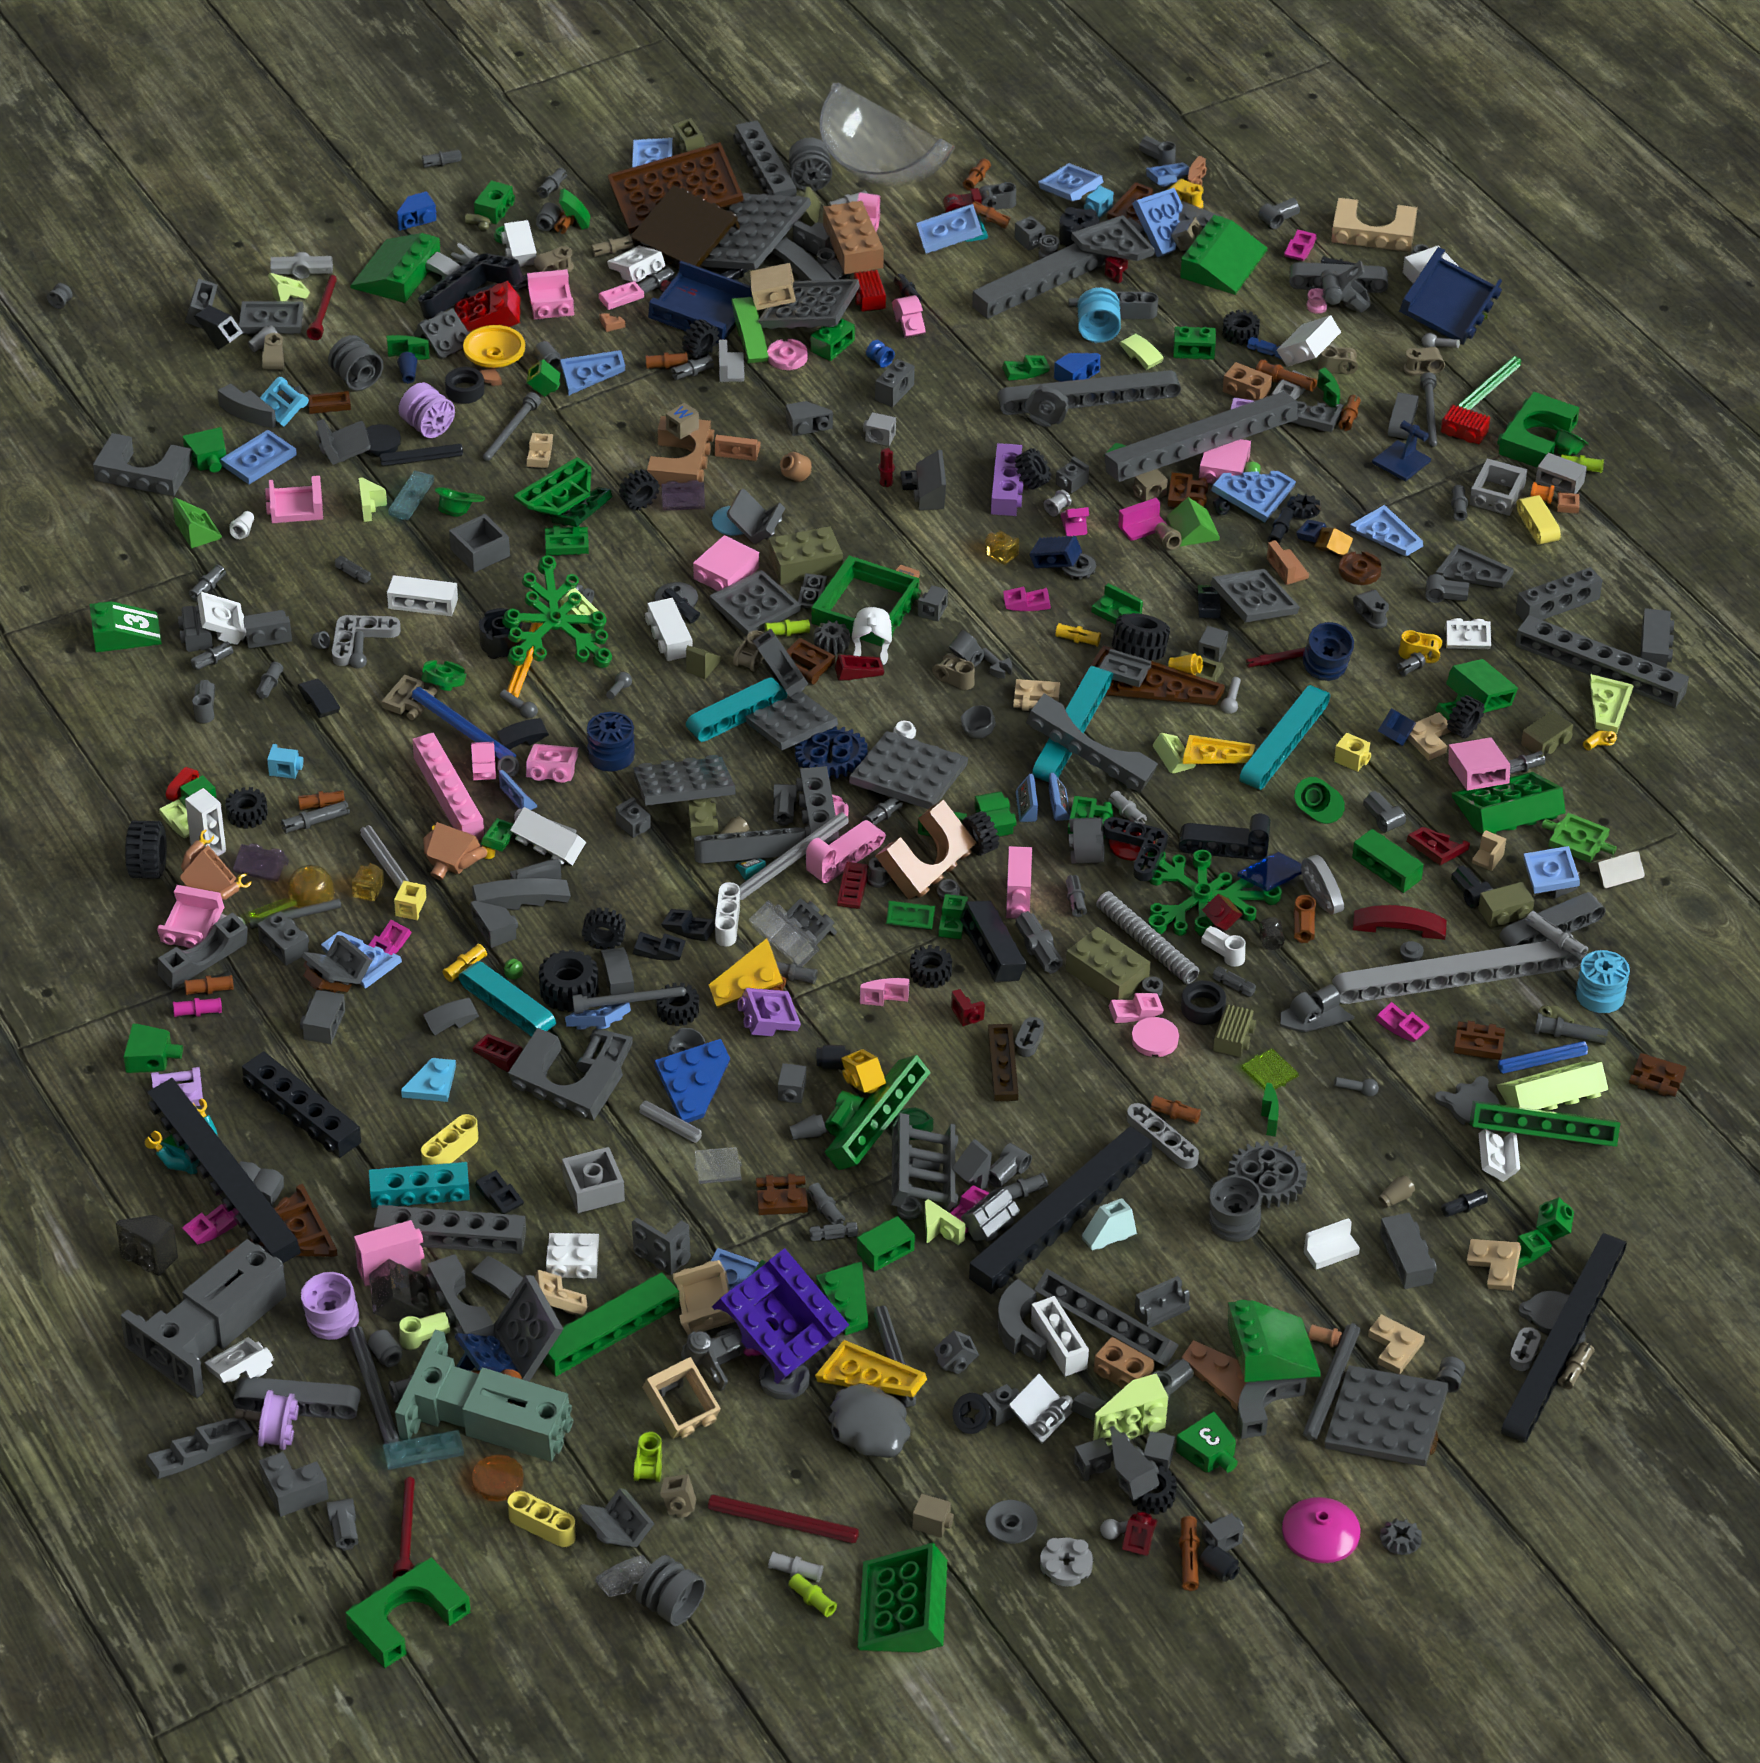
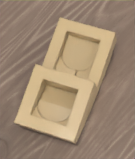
(540, 450)

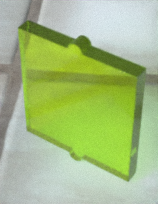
(272, 908)
(1270, 1069)

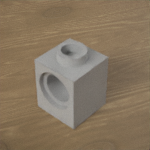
(880, 429)

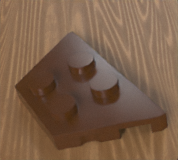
(305, 1223)

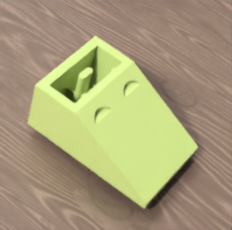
(1134, 1410)

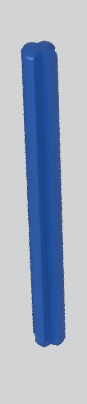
(458, 721)

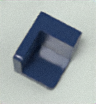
(1397, 726)

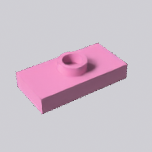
(621, 295)

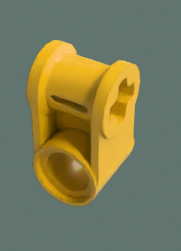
(1188, 192)
(1417, 642)

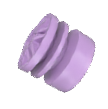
(426, 410)
(330, 1305)

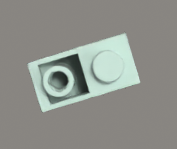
(1110, 1224)

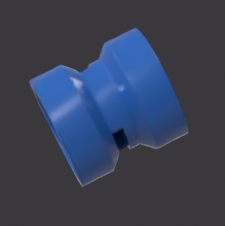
(880, 353)

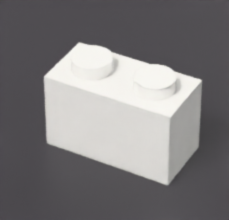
(519, 242)

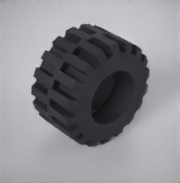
(1141, 636)
(145, 849)
(565, 976)

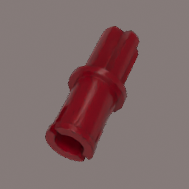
(886, 467)

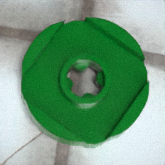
(445, 675)

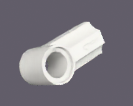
(1228, 946)

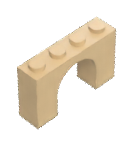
(1351, 231)

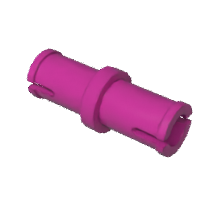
(197, 1007)

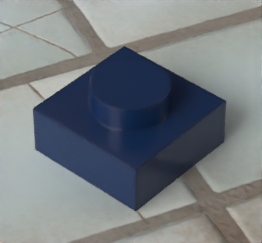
(1310, 530)

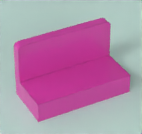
(1140, 519)

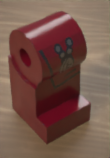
(953, 201)

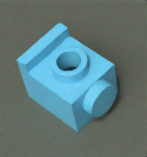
(1100, 200)
(284, 762)

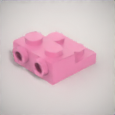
(551, 762)

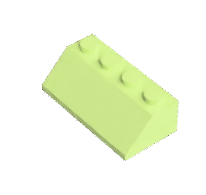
(1556, 1086)

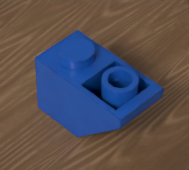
(416, 210)
(1077, 366)

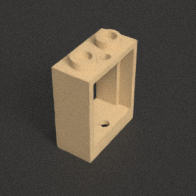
(670, 1375)

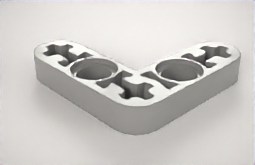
(357, 623)

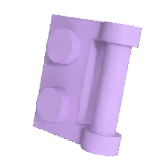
(192, 1090)

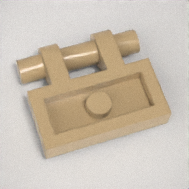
(1030, 691)

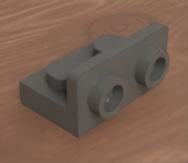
(811, 920)

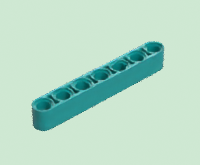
(1080, 711)
(1284, 737)

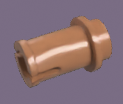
(1325, 1335)

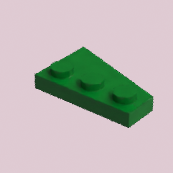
(846, 1292)

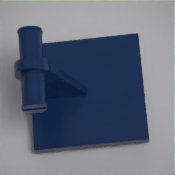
(1401, 458)
(483, 1352)

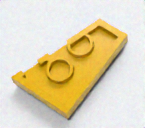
(754, 970)

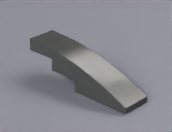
(801, 262)
(521, 891)
(204, 1445)

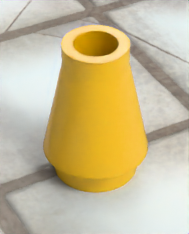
(1189, 663)

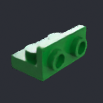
(1116, 603)

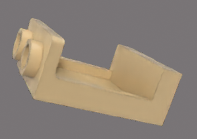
(772, 286)
(698, 1292)

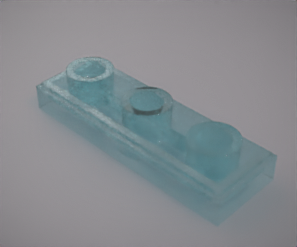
(411, 495)
(423, 1449)

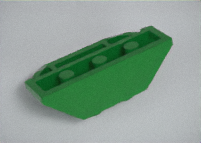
(559, 489)

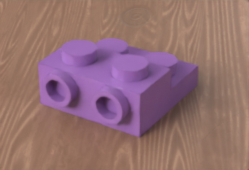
(768, 1011)

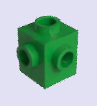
(1555, 1219)

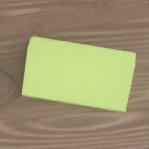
(1171, 752)

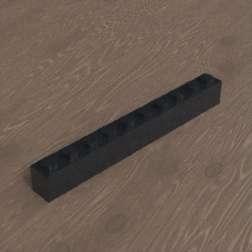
(222, 1171)
(1060, 1210)

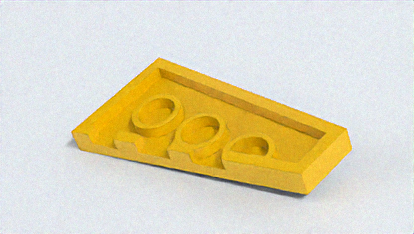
(857, 1365)

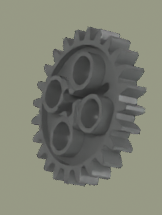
(1273, 1170)

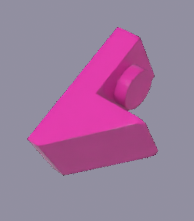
(1075, 521)

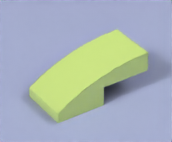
(1143, 350)
(176, 817)

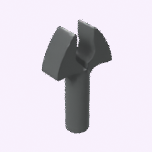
(998, 666)

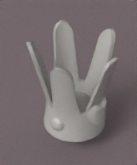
(464, 257)

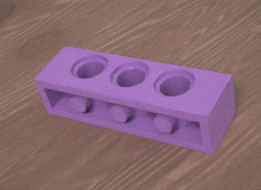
(1006, 481)

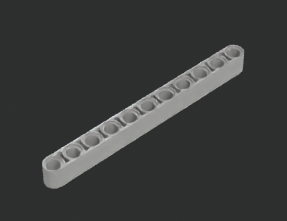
(1452, 971)

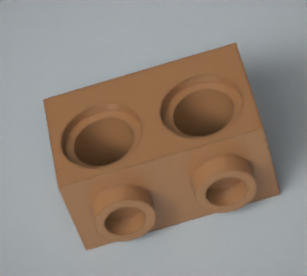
(1246, 383)
(1121, 1363)

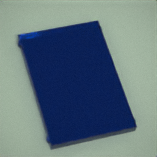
(1271, 871)

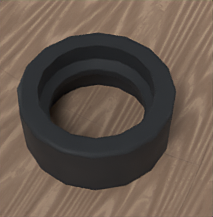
(464, 375)
(1203, 1015)

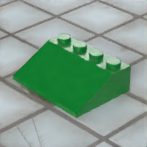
(1222, 256)
(398, 267)
(1511, 804)
(1270, 1343)
(903, 1601)

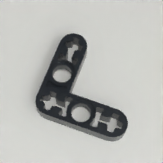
(1145, 841)

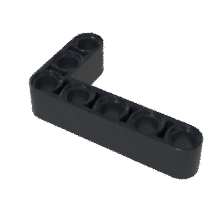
(468, 278)

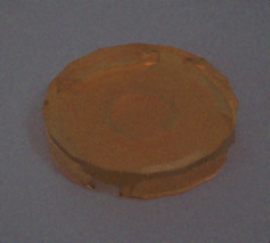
(497, 1477)

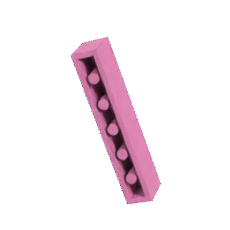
(447, 785)

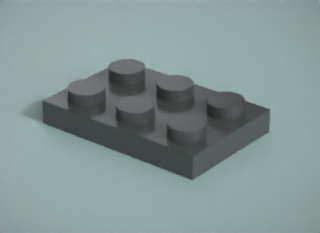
(282, 315)

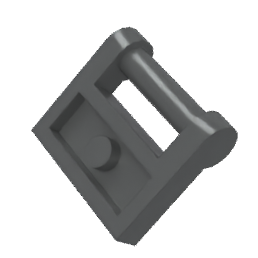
(615, 1048)

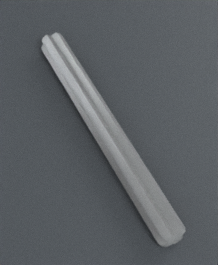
(791, 855)

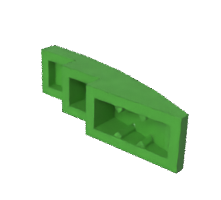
(750, 330)

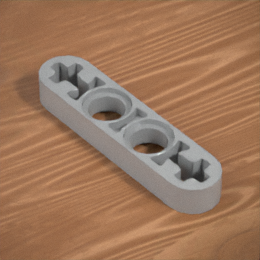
(1159, 1138)

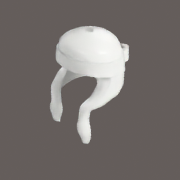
(873, 620)

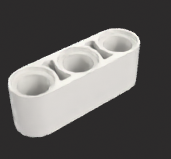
(727, 914)

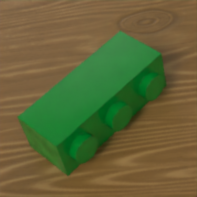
(1387, 860)

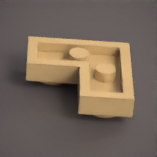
(1426, 736)
(1500, 1257)
(557, 1296)
(1400, 1341)

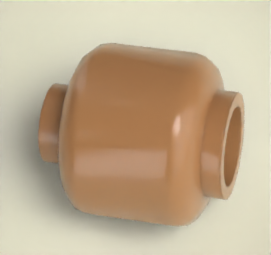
(795, 466)

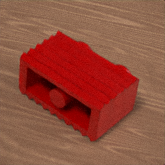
(871, 291)
(1465, 424)

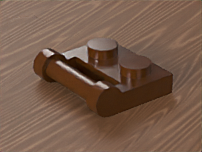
(812, 657)

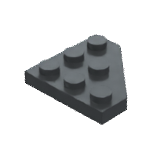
(1114, 238)

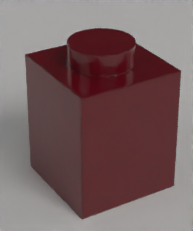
(1222, 912)

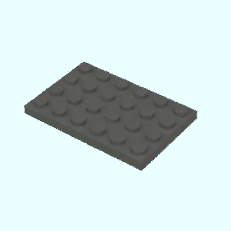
(762, 226)

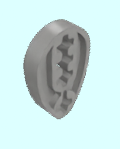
(1321, 884)

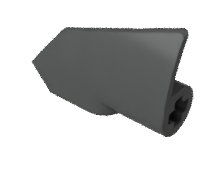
(1315, 1011)

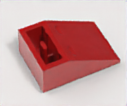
(490, 307)

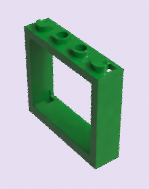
(873, 574)

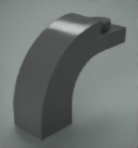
(780, 662)
(1014, 1334)
(1256, 1396)

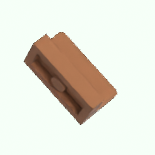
(737, 447)
(1286, 563)

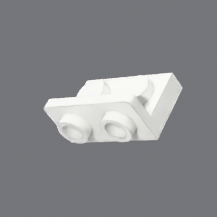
(1468, 634)
(1499, 1154)

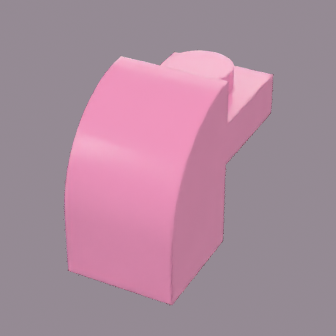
(909, 311)
(483, 761)

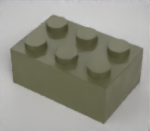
(803, 553)
(1107, 965)

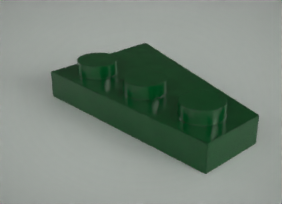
(584, 509)

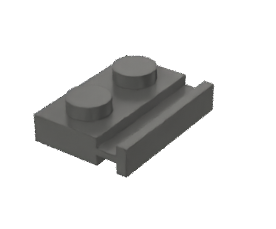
(1126, 667)

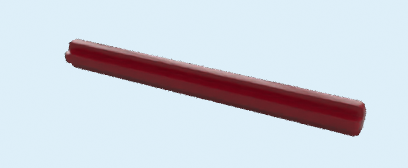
(783, 1518)

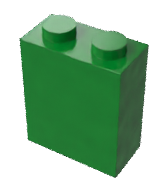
(1483, 684)

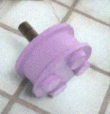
(274, 1419)

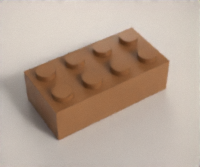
(853, 237)

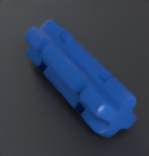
(1263, 347)

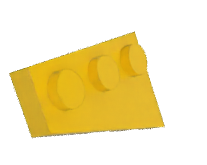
(1214, 751)

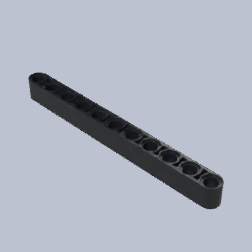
(1563, 1338)

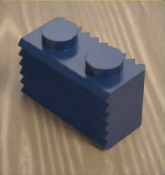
(1055, 552)

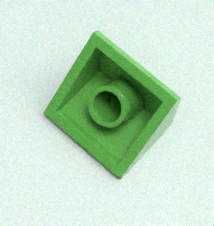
(1192, 523)
(194, 524)

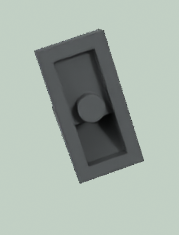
(974, 1165)

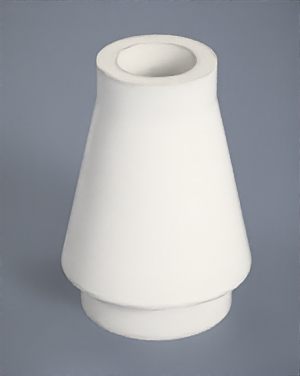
(241, 526)

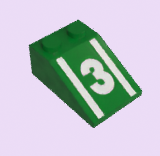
(123, 626)

